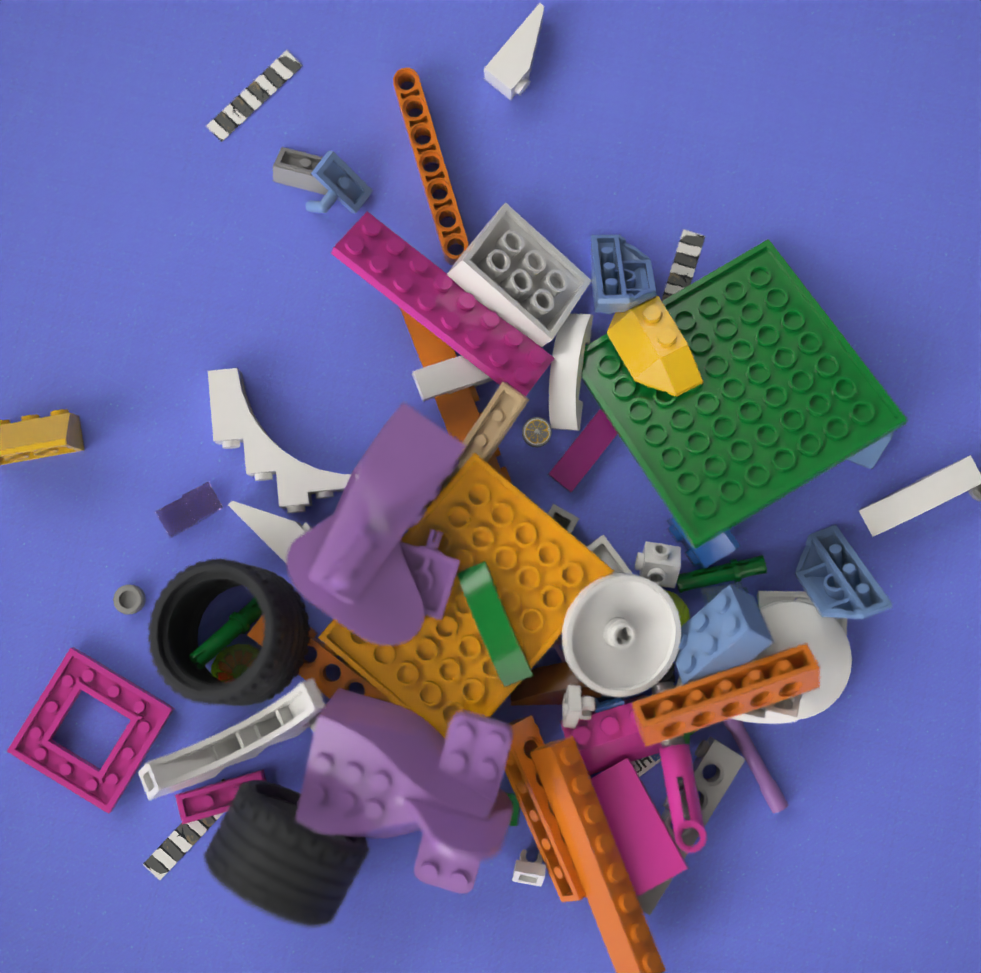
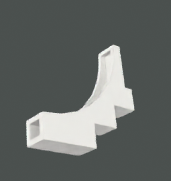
(235, 423)
(234, 745)

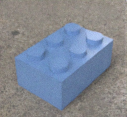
(721, 636)

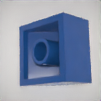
(707, 553)

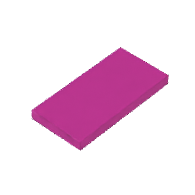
(637, 828)

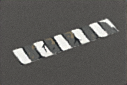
(254, 95)
(684, 263)
(177, 845)

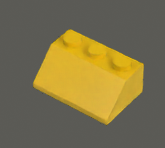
(40, 437)

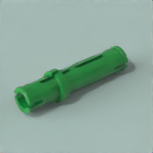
(713, 575)
(237, 624)

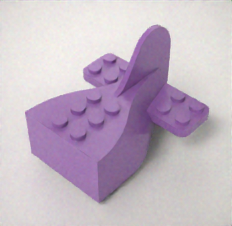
(354, 558)
(392, 774)

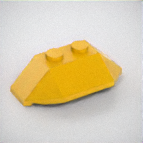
(654, 348)

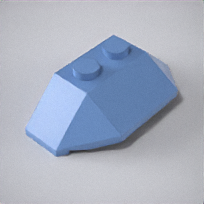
(619, 274)
(838, 578)

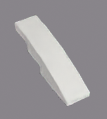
(448, 377)
(921, 496)

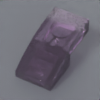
(189, 510)

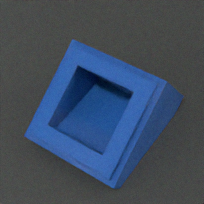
(607, 702)

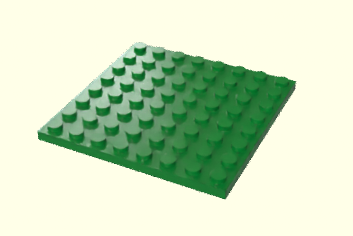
(774, 401)

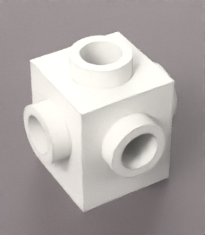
(659, 563)

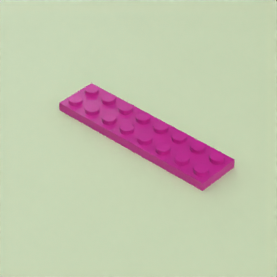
(441, 304)

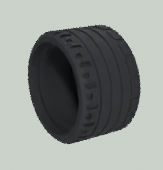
(178, 617)
(280, 862)

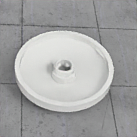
(799, 623)
(621, 634)

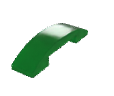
(494, 624)

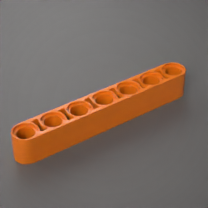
(426, 154)

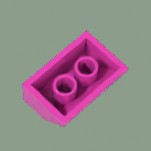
(610, 737)

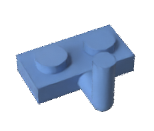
(341, 184)

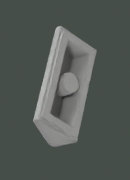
(295, 170)

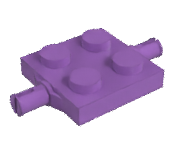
(432, 573)

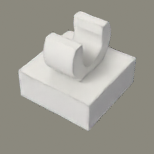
(576, 706)
(529, 872)

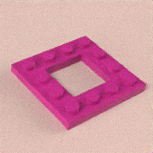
(35, 743)

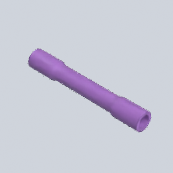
(768, 786)

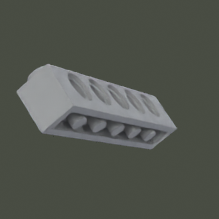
(711, 790)

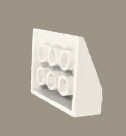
(520, 276)

